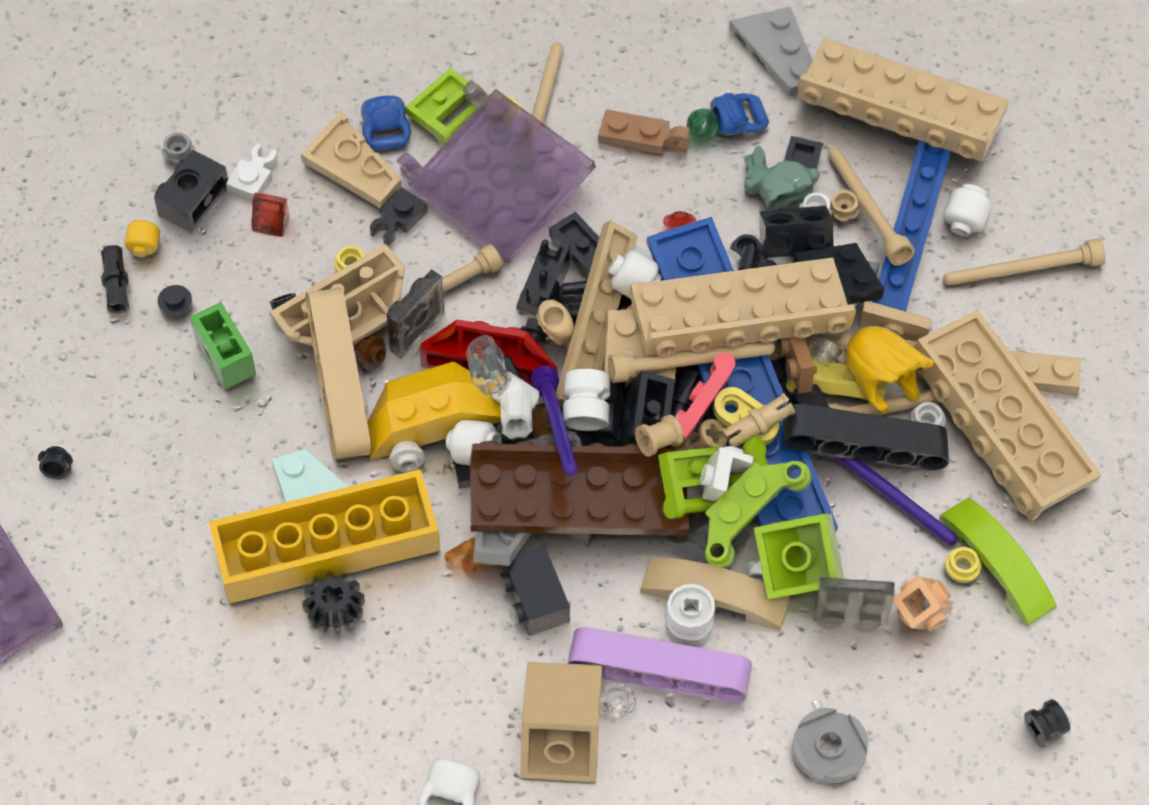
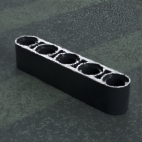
(866, 437)

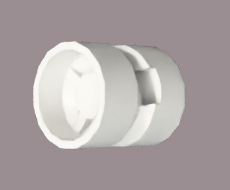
(586, 403)
(690, 615)

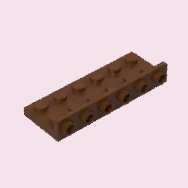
(528, 492)

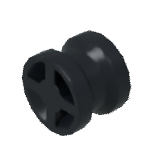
(1047, 722)

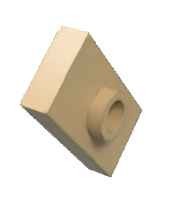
(903, 323)

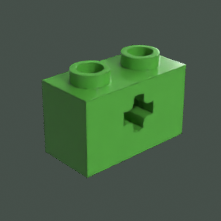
(223, 345)

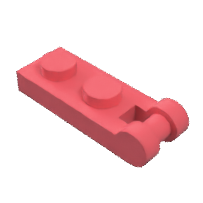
(705, 394)

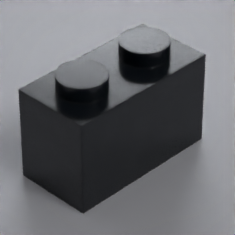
(536, 591)

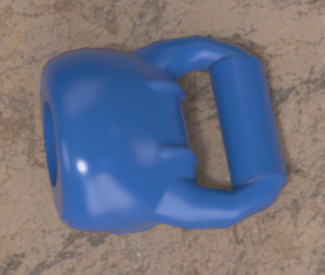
(385, 114)
(733, 116)

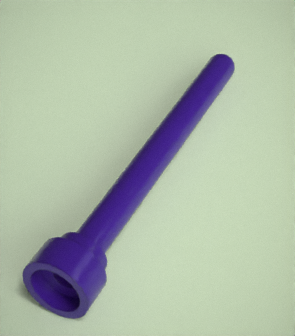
(546, 381)
(899, 499)

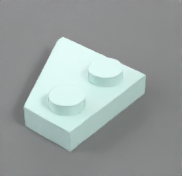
(304, 476)

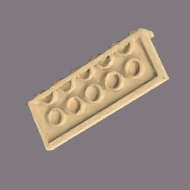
(902, 99)
(740, 307)
(1004, 415)

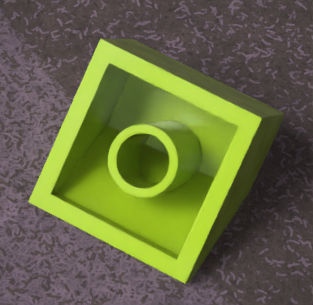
(798, 554)

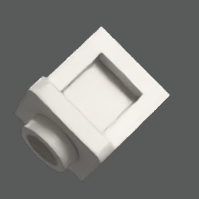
(717, 471)

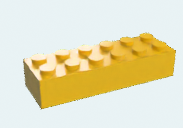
(325, 533)

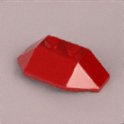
(453, 340)

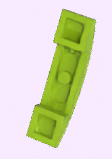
(1003, 558)

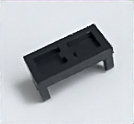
(545, 277)

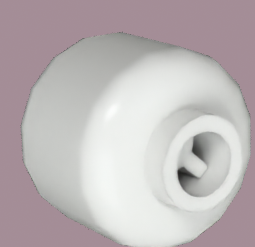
(967, 210)
(632, 269)
(466, 433)

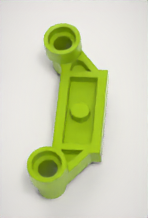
(744, 501)

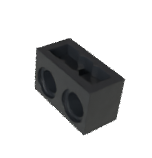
(795, 230)

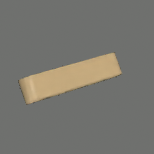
(337, 373)

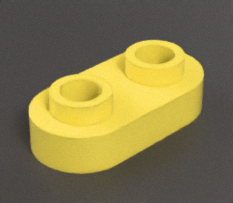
(743, 403)

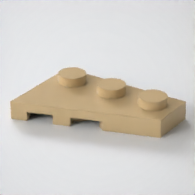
(349, 161)

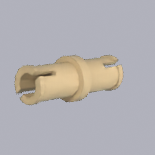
(758, 421)

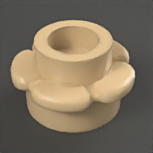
(844, 199)

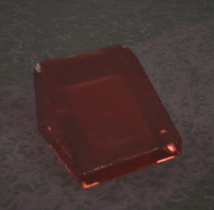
(269, 214)

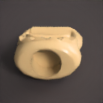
(555, 322)

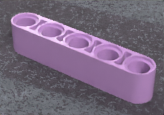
(663, 664)

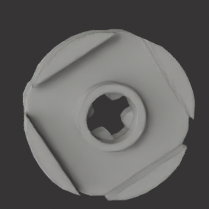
(825, 766)

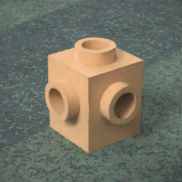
(912, 599)

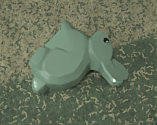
(780, 184)

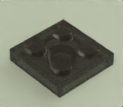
(415, 313)
(854, 602)

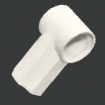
(516, 404)

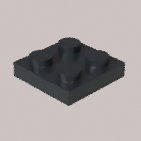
(854, 271)

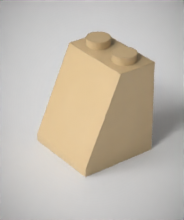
(561, 722)

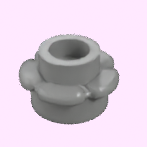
(174, 142)

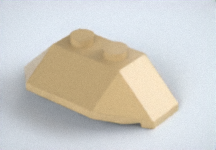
(368, 289)

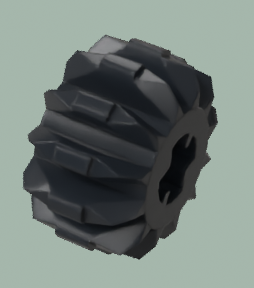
(333, 602)

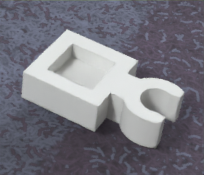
(253, 175)

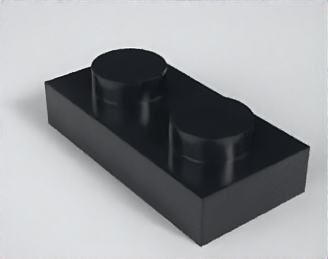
(581, 240)

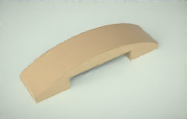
(727, 587)

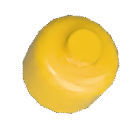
(142, 238)

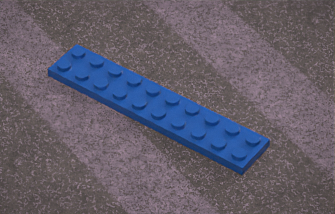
(698, 251)

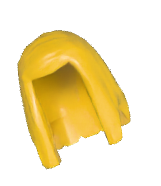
(882, 355)

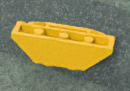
(427, 408)

